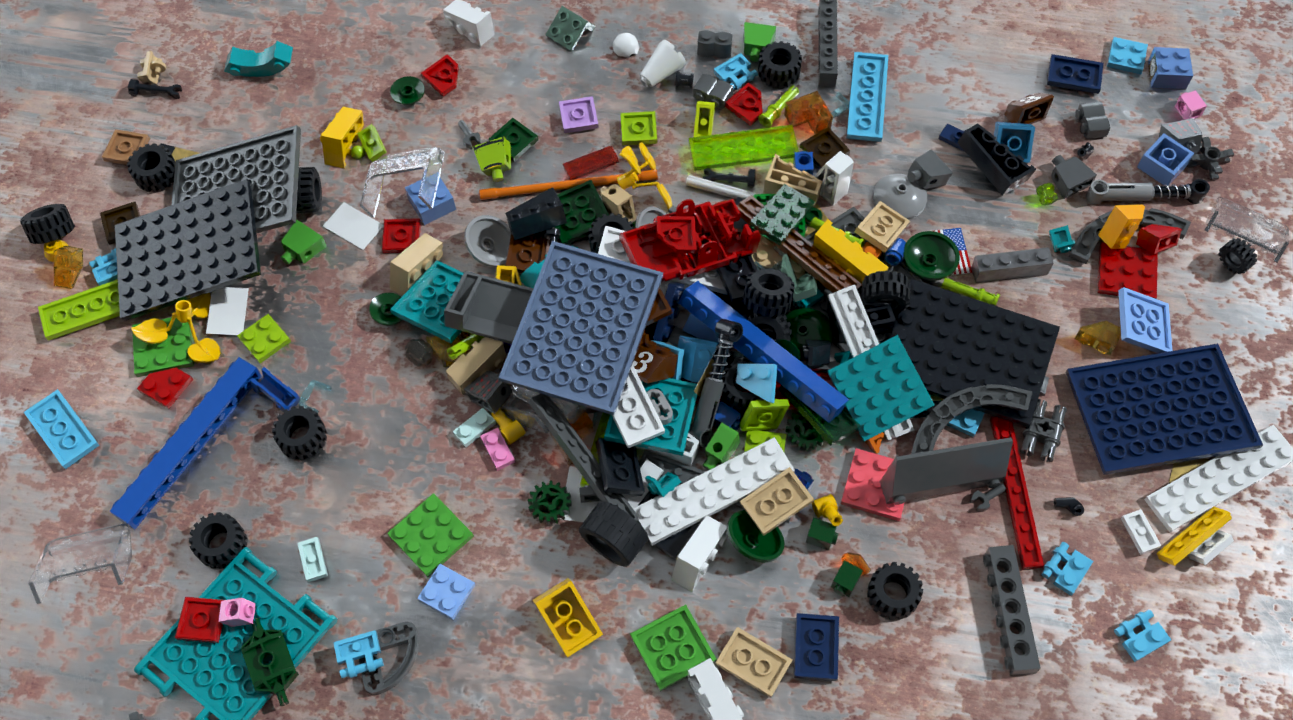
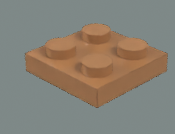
(122, 145)

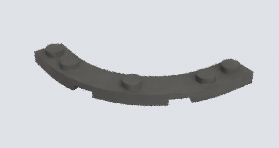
(1089, 236)
(965, 400)

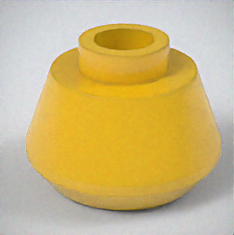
(51, 246)

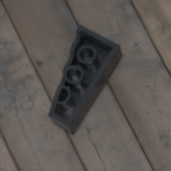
(995, 159)

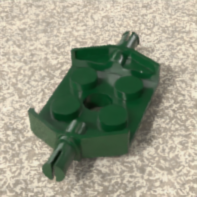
(279, 673)

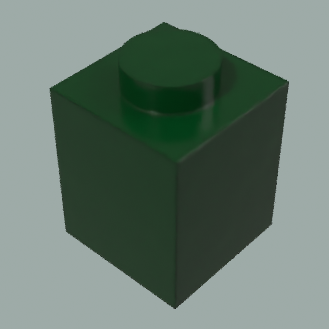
(822, 534)
(846, 579)

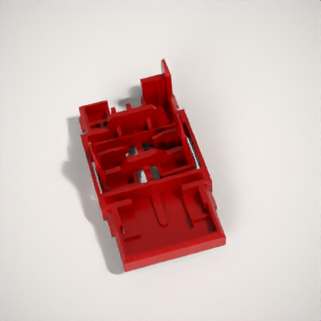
(650, 252)

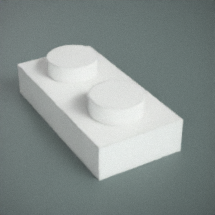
(1140, 532)
(1211, 547)

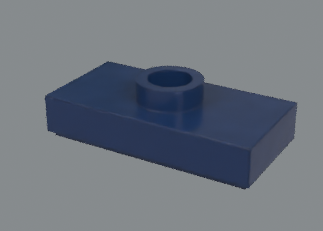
(951, 136)

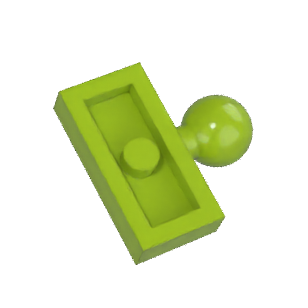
(370, 144)

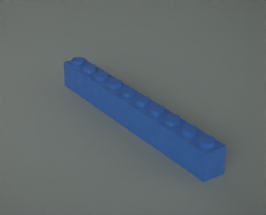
(763, 350)
(185, 444)

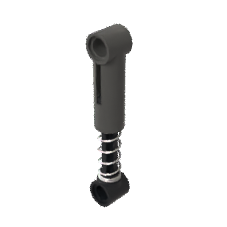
(701, 429)

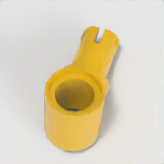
(509, 429)
(827, 507)

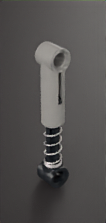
(1103, 191)

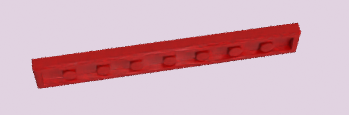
(1018, 500)

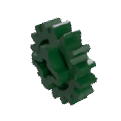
(798, 425)
(541, 505)

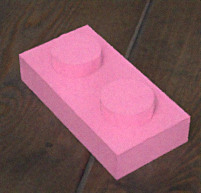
(497, 449)

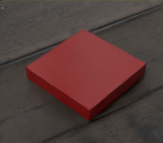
(400, 234)
(200, 620)

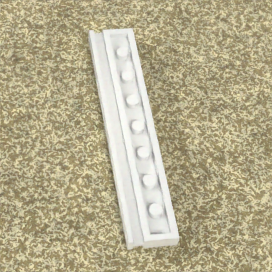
(860, 336)

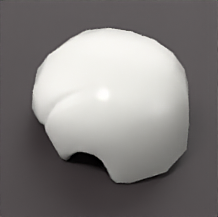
(625, 45)

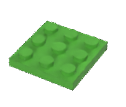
(163, 355)
(430, 534)
(672, 647)

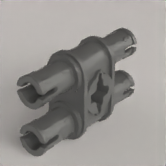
(1053, 430)

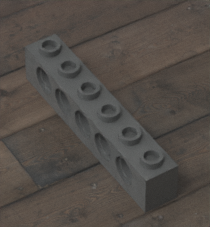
(827, 43)
(1006, 558)

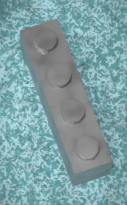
(1012, 265)

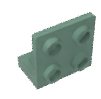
(568, 28)
(804, 286)

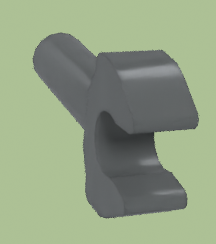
(469, 136)
(985, 498)

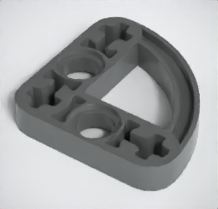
(404, 667)

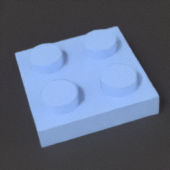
(446, 591)

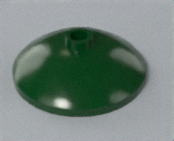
(934, 248)
(814, 321)
(751, 542)

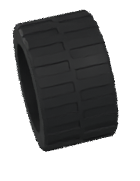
(613, 533)

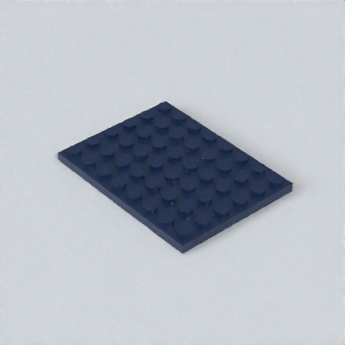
(1162, 409)

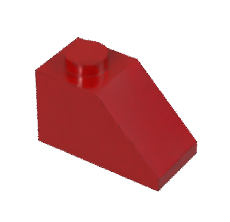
(1158, 237)

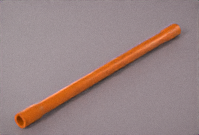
(493, 193)

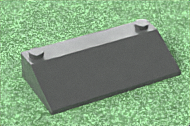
(487, 307)
(946, 471)

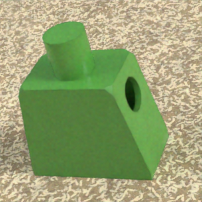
(756, 37)
(301, 243)
(724, 440)

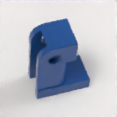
(277, 391)

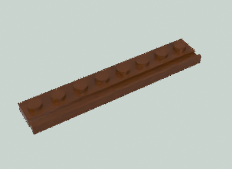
(804, 253)

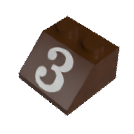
(1029, 109)
(654, 362)

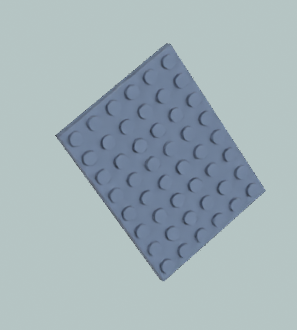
(582, 327)

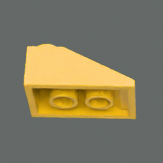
(567, 617)

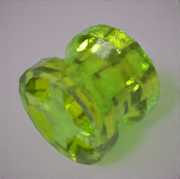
(1047, 194)

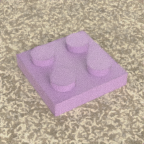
(578, 114)

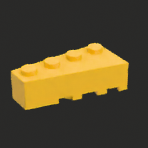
(846, 253)

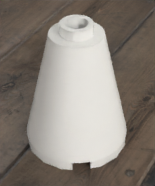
(662, 64)

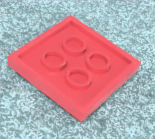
(864, 487)

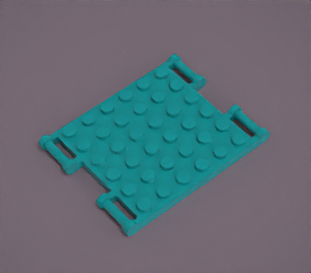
(217, 671)

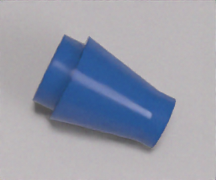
(895, 253)

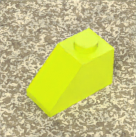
(704, 118)

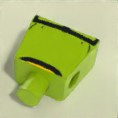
(494, 157)

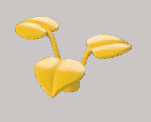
(630, 178)
(155, 330)

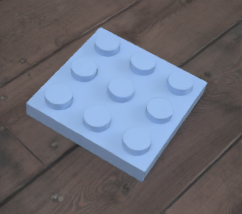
(1144, 321)

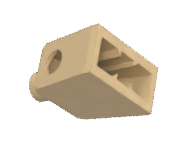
(618, 201)

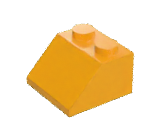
(1121, 225)

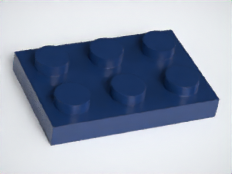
(1075, 73)
(665, 325)
(816, 647)

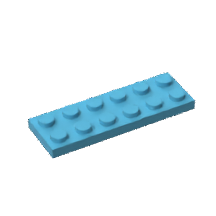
(867, 97)

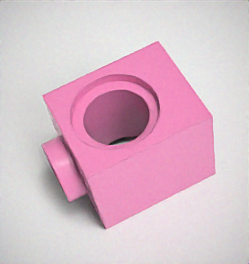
(1190, 105)
(237, 612)

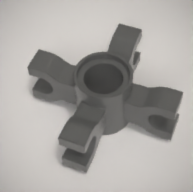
(1210, 158)

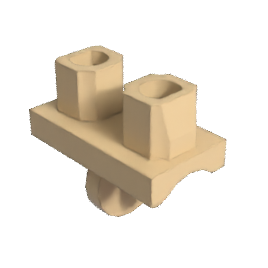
(151, 68)

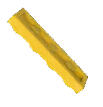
(1194, 535)

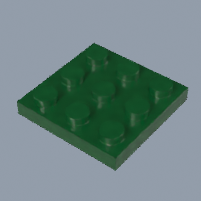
(581, 208)

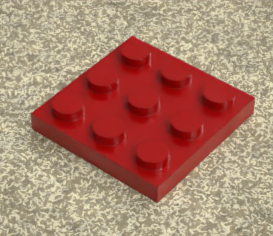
(1127, 268)

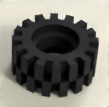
(1237, 255)

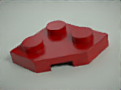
(442, 75)
(746, 104)
(677, 232)
(165, 386)

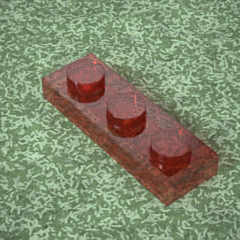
(590, 163)

